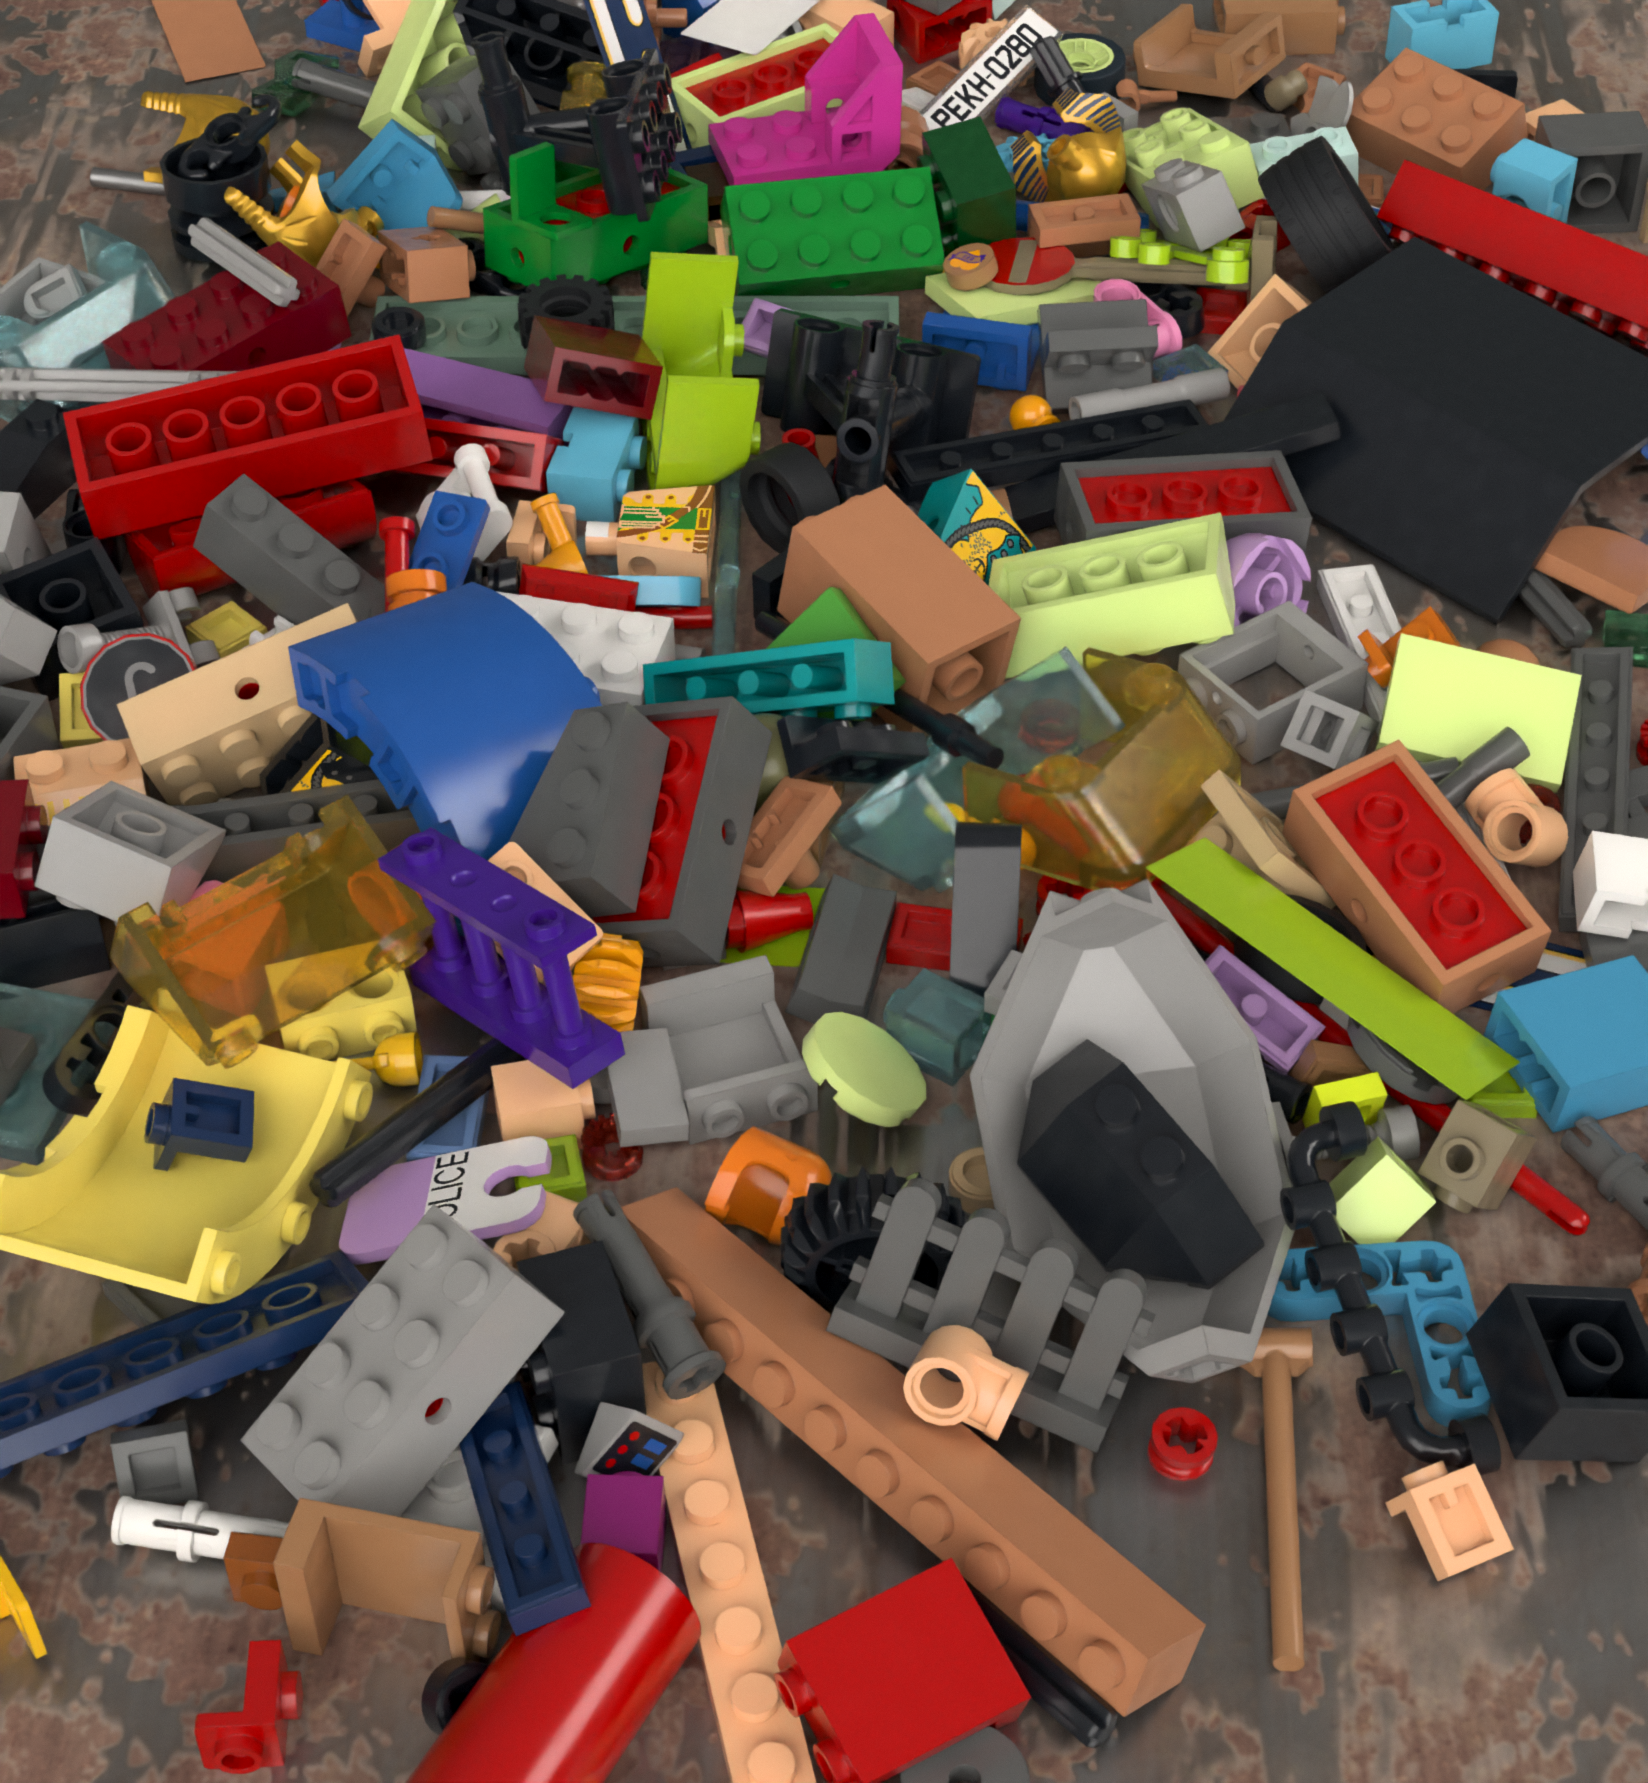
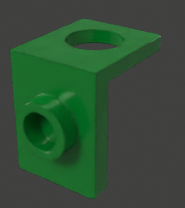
(535, 195)

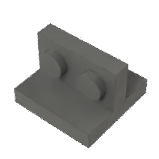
(1094, 348)

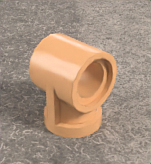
(1502, 807)
(986, 1385)

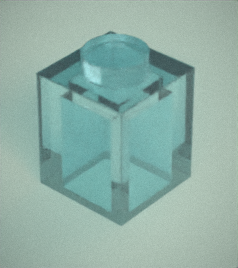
(938, 1025)

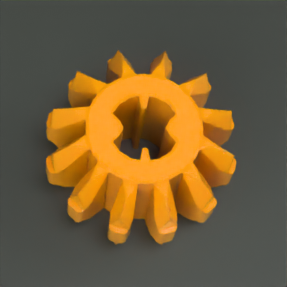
(610, 981)

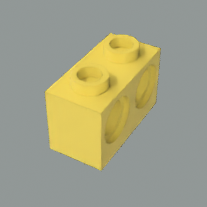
(354, 1019)

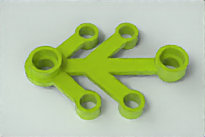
(1224, 261)

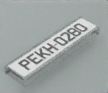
(991, 72)

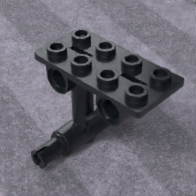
(624, 135)
(868, 389)

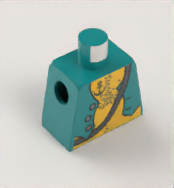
(972, 522)

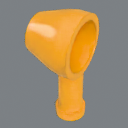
(564, 550)

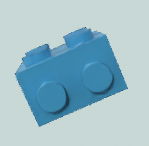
(397, 180)

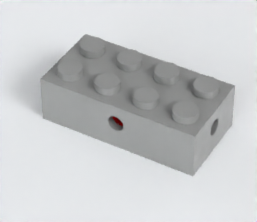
(403, 1372)

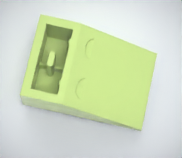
(1195, 139)

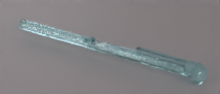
(727, 566)

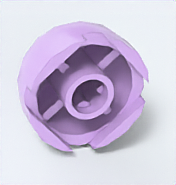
(1266, 574)

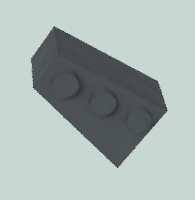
(597, 808)

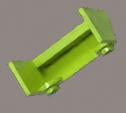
(701, 414)

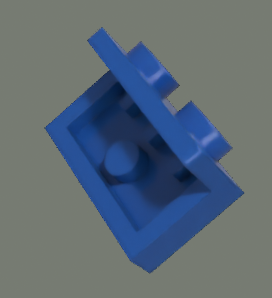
(450, 536)

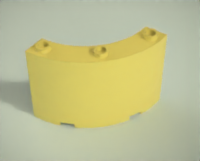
(207, 1221)

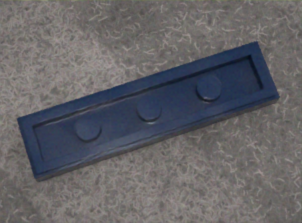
(522, 1515)

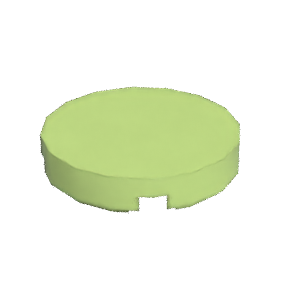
(866, 1067)

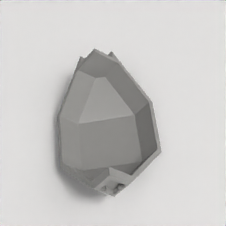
(1141, 991)

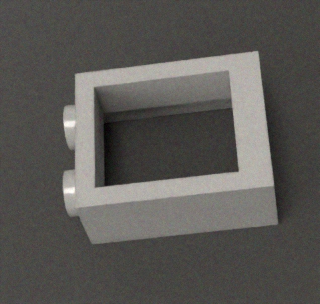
(1280, 637)

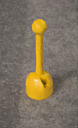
(396, 1060)

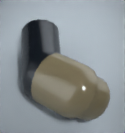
(1281, 91)

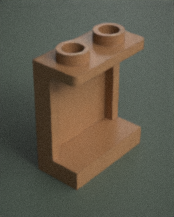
(1207, 62)

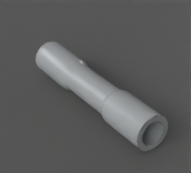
(1198, 387)

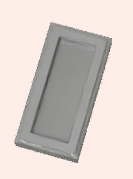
(647, 1091)

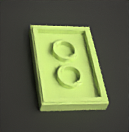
(1004, 307)
(1457, 698)

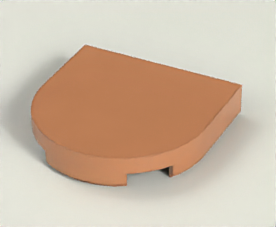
(1600, 564)

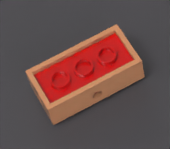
(1415, 878)

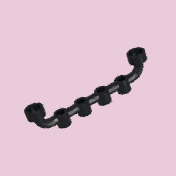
(1362, 1325)

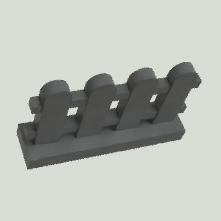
(894, 1314)

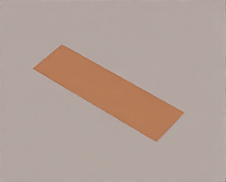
(208, 37)

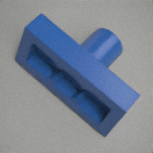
(338, 26)

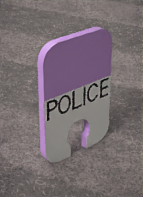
(457, 1183)

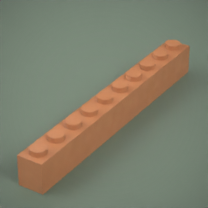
(932, 1479)

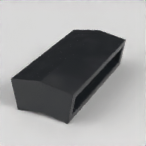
(51, 945)

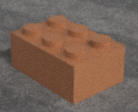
(1434, 120)

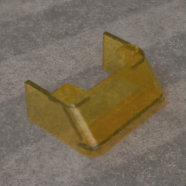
(1132, 805)

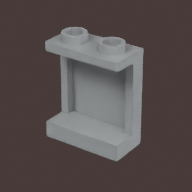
(730, 1048)

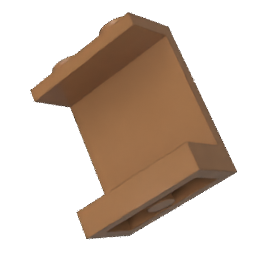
(387, 1566)

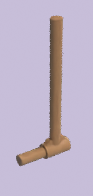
(1278, 1357)

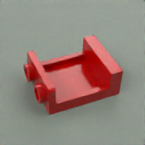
(899, 1678)

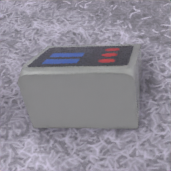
(626, 1442)

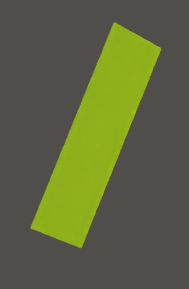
(1335, 967)

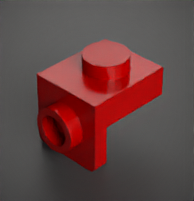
(258, 1734)

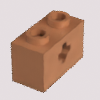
(426, 264)

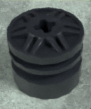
(206, 199)

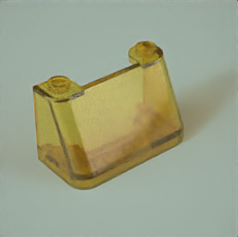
(273, 939)

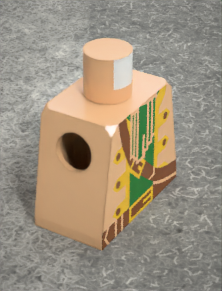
(661, 534)

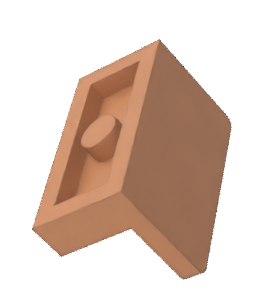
(1083, 223)

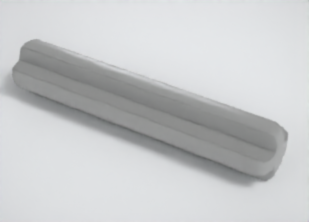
(244, 262)

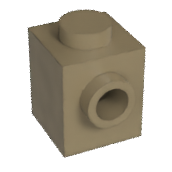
(1475, 1158)

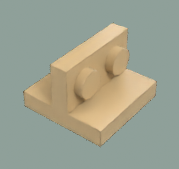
(1256, 840)

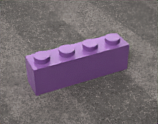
(483, 396)

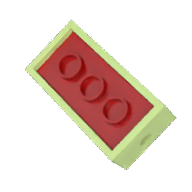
(751, 83)

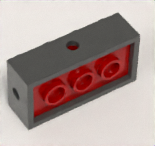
(1132, 494)
(697, 831)

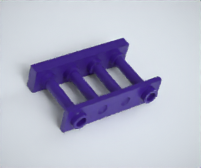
(495, 993)

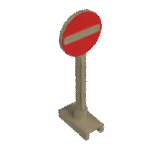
(1034, 270)

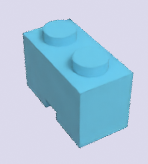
(1452, 34)
(597, 463)

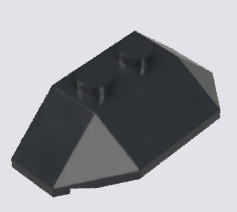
(539, 40)
(1129, 1175)

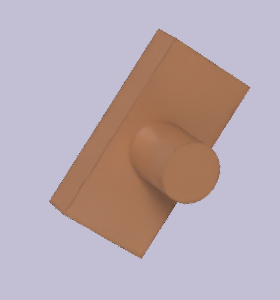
(350, 264)
(783, 834)

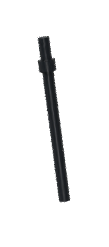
(947, 731)

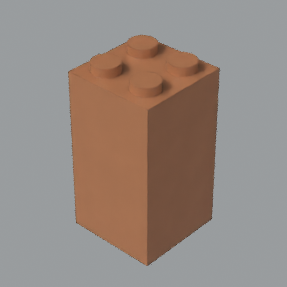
(910, 590)

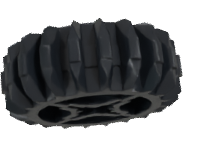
(837, 1225)

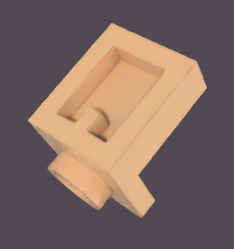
(527, 535)
(1452, 1518)

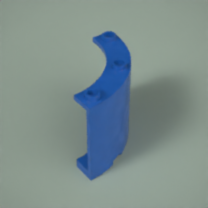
(452, 702)

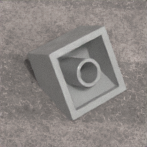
(124, 852)

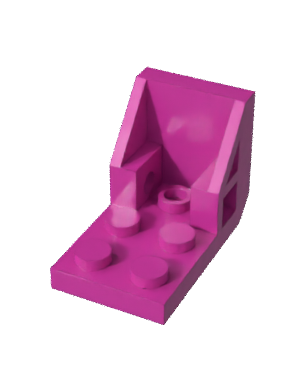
(821, 140)

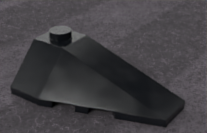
(37, 456)

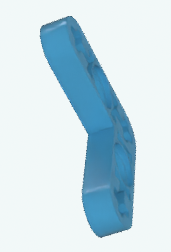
(1420, 1306)

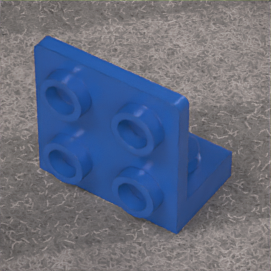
(1005, 349)

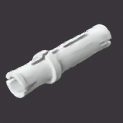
(144, 1522)

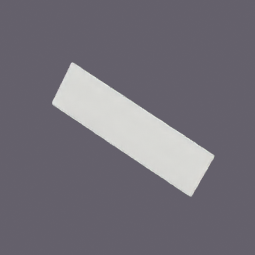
(747, 23)

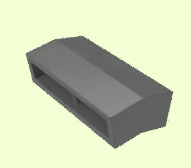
(843, 951)

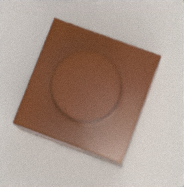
(251, 1570)

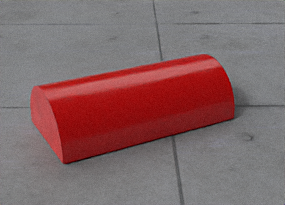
(168, 560)
(574, 1690)

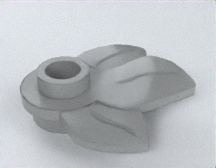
(1329, 108)

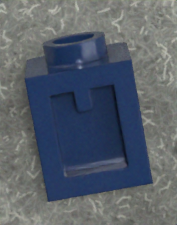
(201, 1122)

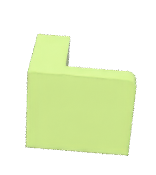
(1379, 1196)

